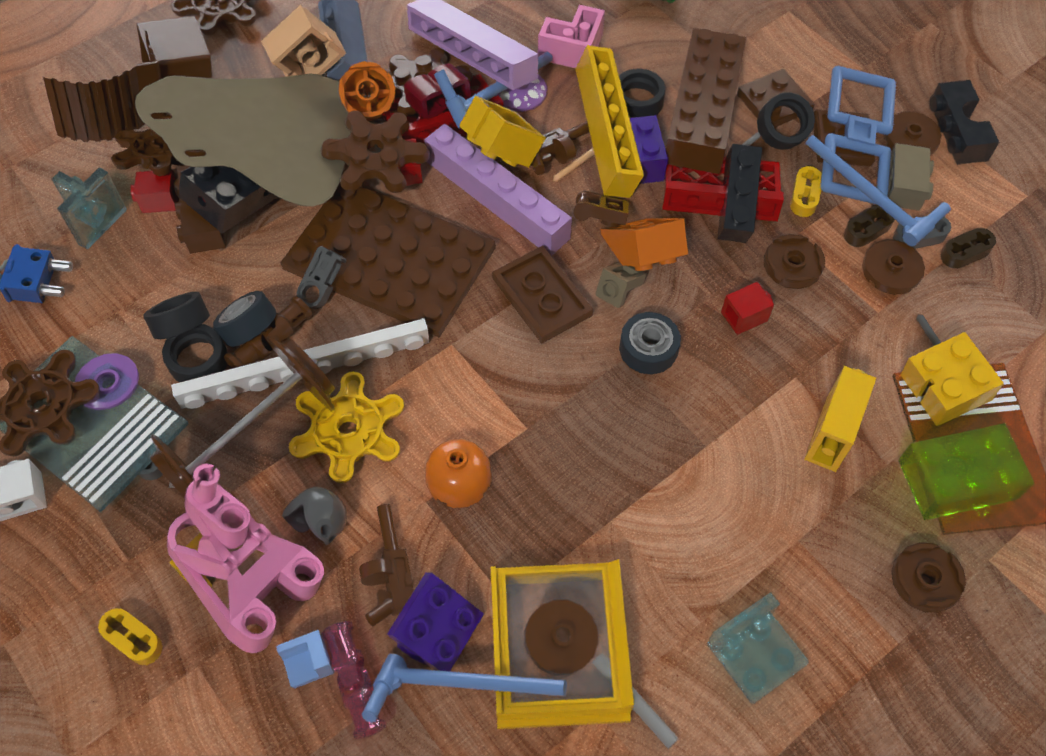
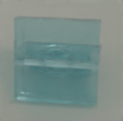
(89, 205)

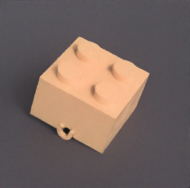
(303, 44)

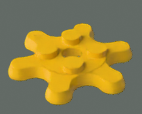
(347, 448)

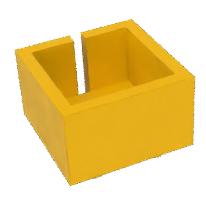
(501, 133)
(958, 378)

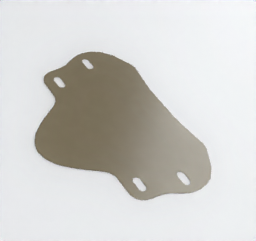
(255, 126)

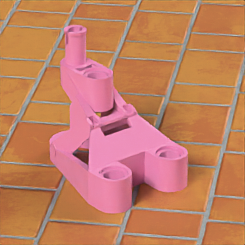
(226, 526)

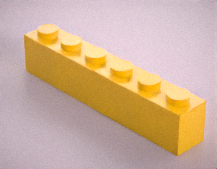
(608, 122)

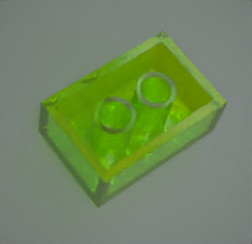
(965, 471)

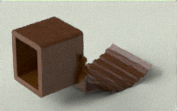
(107, 107)

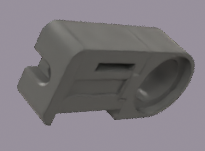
(321, 274)

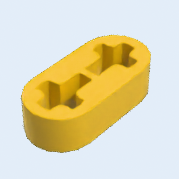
(801, 190)
(125, 642)

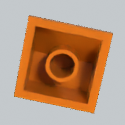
(647, 242)

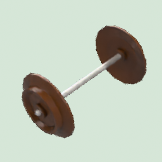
(304, 369)

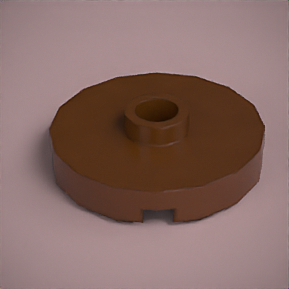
(914, 130)
(794, 249)
(893, 267)
(941, 567)
(544, 647)

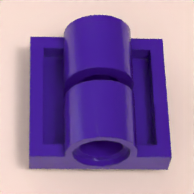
(435, 624)

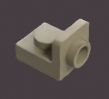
(617, 281)

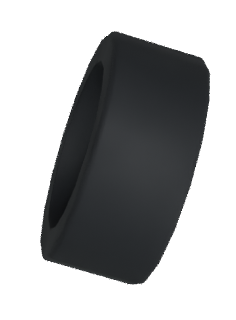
(648, 81)
(800, 107)
(176, 315)
(175, 345)

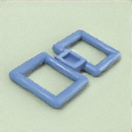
(859, 131)

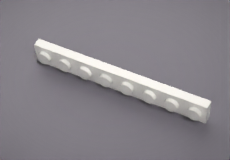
(261, 374)

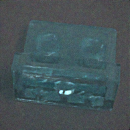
(757, 650)

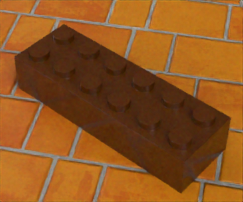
(705, 101)

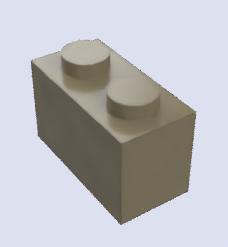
(910, 176)

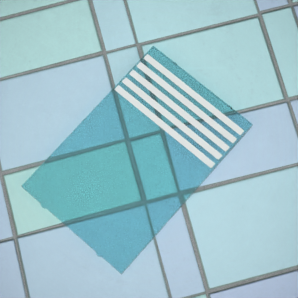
(109, 443)

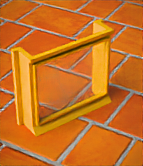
(597, 692)

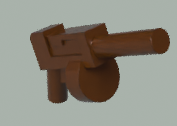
(560, 145)
(390, 569)

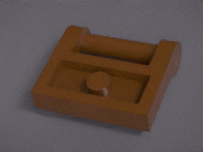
(607, 209)

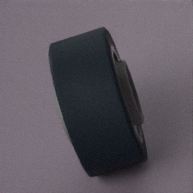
(244, 318)
(649, 328)

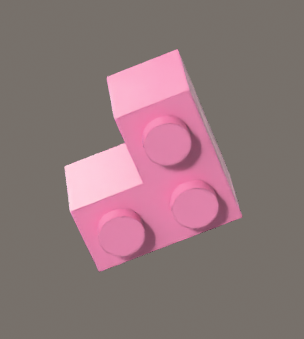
(568, 40)

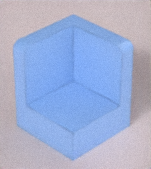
(305, 659)

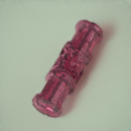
(351, 676)

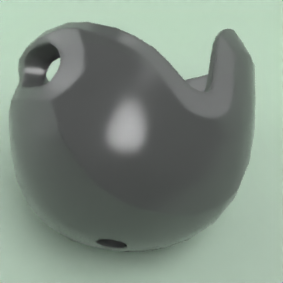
(317, 509)

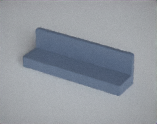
(345, 20)

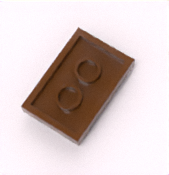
(542, 294)

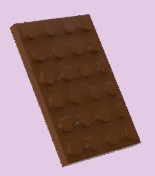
(394, 256)

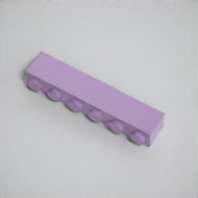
(473, 42)
(498, 189)

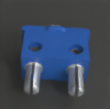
(29, 274)

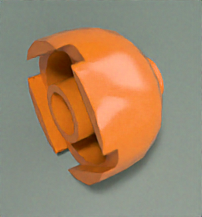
(366, 80)
(458, 473)

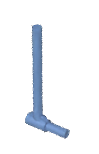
(458, 105)
(914, 229)
(396, 672)

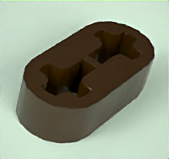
(872, 229)
(970, 252)

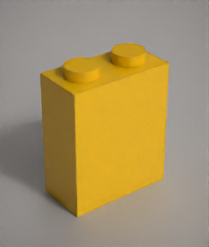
(840, 418)

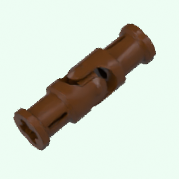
(279, 329)

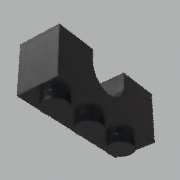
(966, 139)
(740, 201)

